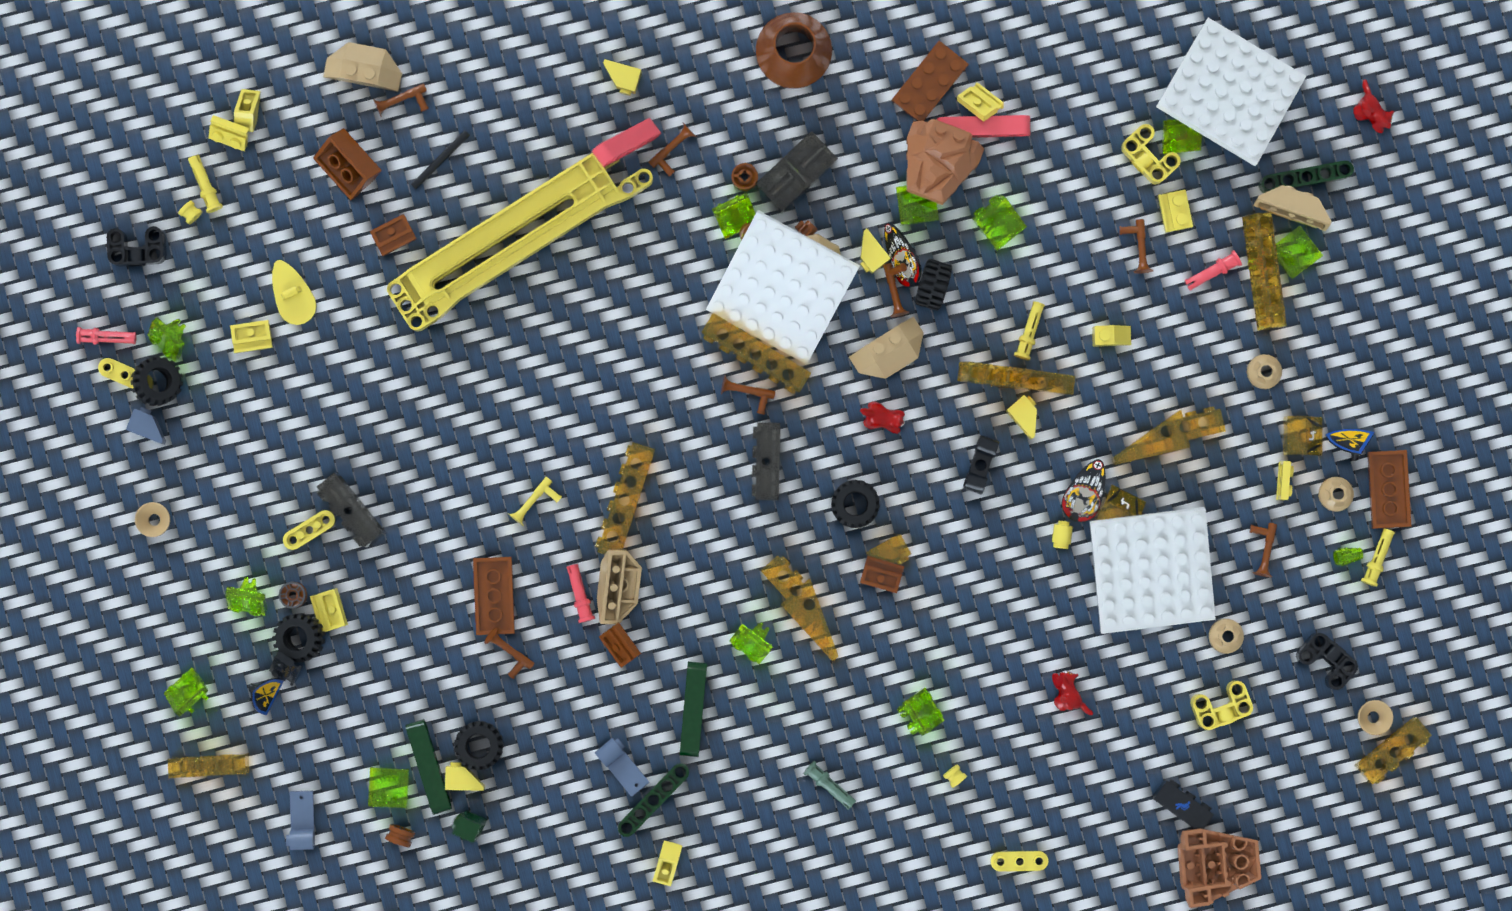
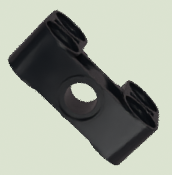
(136, 255)
(985, 451)
(1333, 655)

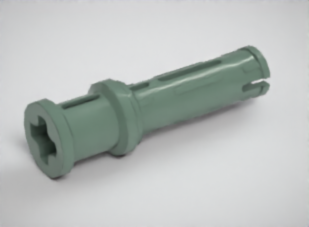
(822, 779)

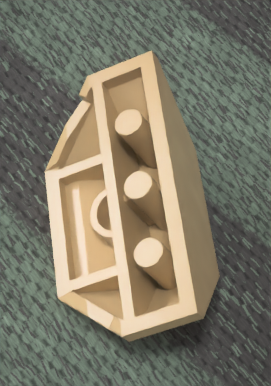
(363, 66)
(1295, 206)
(890, 351)
(617, 586)

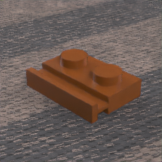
(393, 235)
(882, 574)
(619, 645)

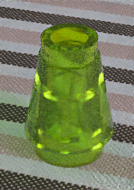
(1345, 556)

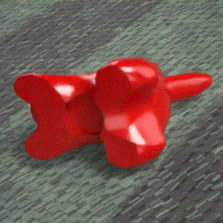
(1370, 109)
(879, 416)
(1068, 695)

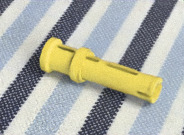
(207, 192)
(1027, 339)
(1375, 566)

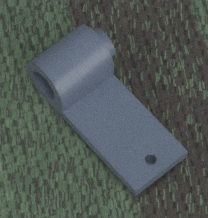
(621, 766)
(302, 821)

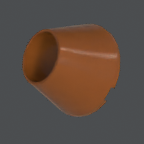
(787, 73)

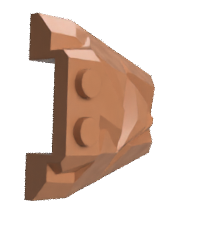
(939, 159)
(1215, 865)

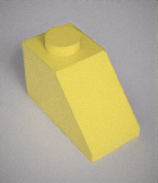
(623, 76)
(247, 109)
(872, 253)
(1111, 335)
(1024, 415)
(461, 778)
(667, 863)

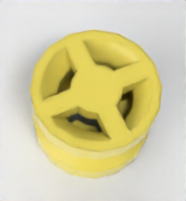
(190, 212)
(954, 775)

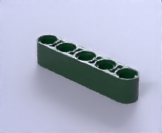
(1314, 172)
(693, 709)
(428, 766)
(649, 808)

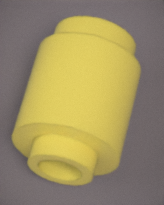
(1062, 534)

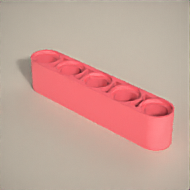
(992, 127)
(626, 142)

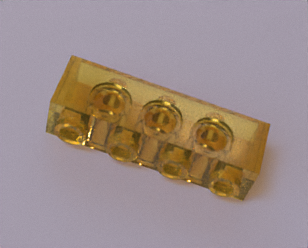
(1367, 764)
(208, 765)

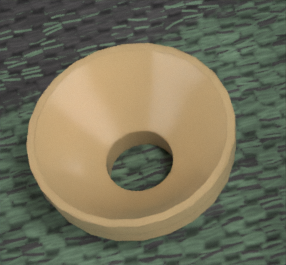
(1254, 371)
(1326, 494)
(142, 519)
(1216, 632)
(1384, 721)

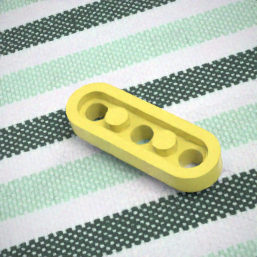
(117, 370)
(300, 531)
(1010, 860)

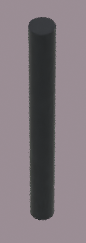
(440, 159)

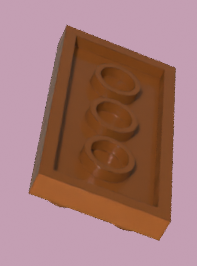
(930, 82)
(1389, 489)
(493, 595)

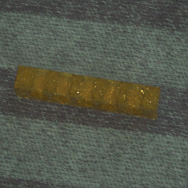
(1264, 271)
(717, 323)
(645, 454)

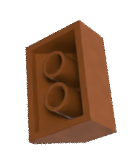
(347, 163)

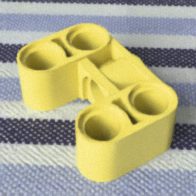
(1144, 160)
(1224, 714)

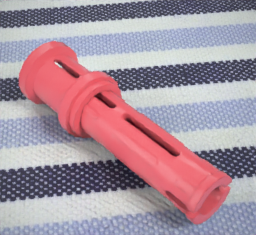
(1221, 266)
(93, 336)
(582, 603)

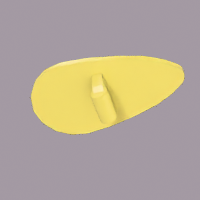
(292, 294)

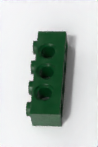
(468, 826)

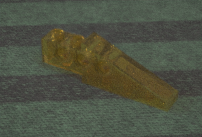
(1016, 378)
(1155, 443)
(810, 620)

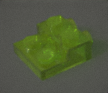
(998, 221)

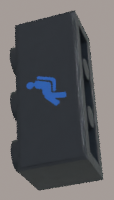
(1183, 804)

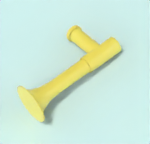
(542, 487)

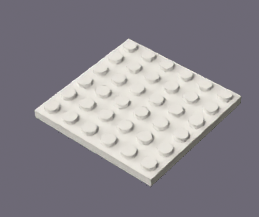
(1231, 91)
(782, 287)
(1152, 570)

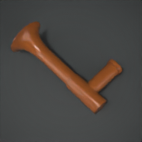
(416, 91)
(659, 160)
(1140, 230)
(890, 272)
(764, 394)
(1270, 535)
(493, 637)

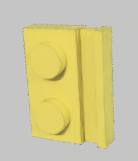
(980, 101)
(228, 133)
(1175, 211)
(251, 336)
(1285, 471)
(329, 610)

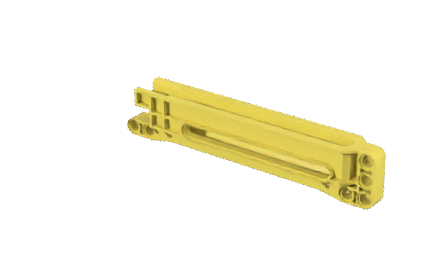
(583, 182)

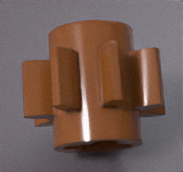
(806, 228)

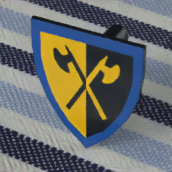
(1350, 441)
(264, 694)

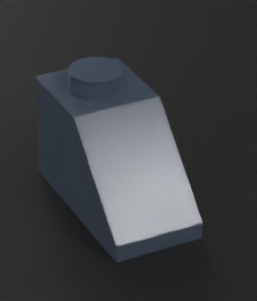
(145, 425)

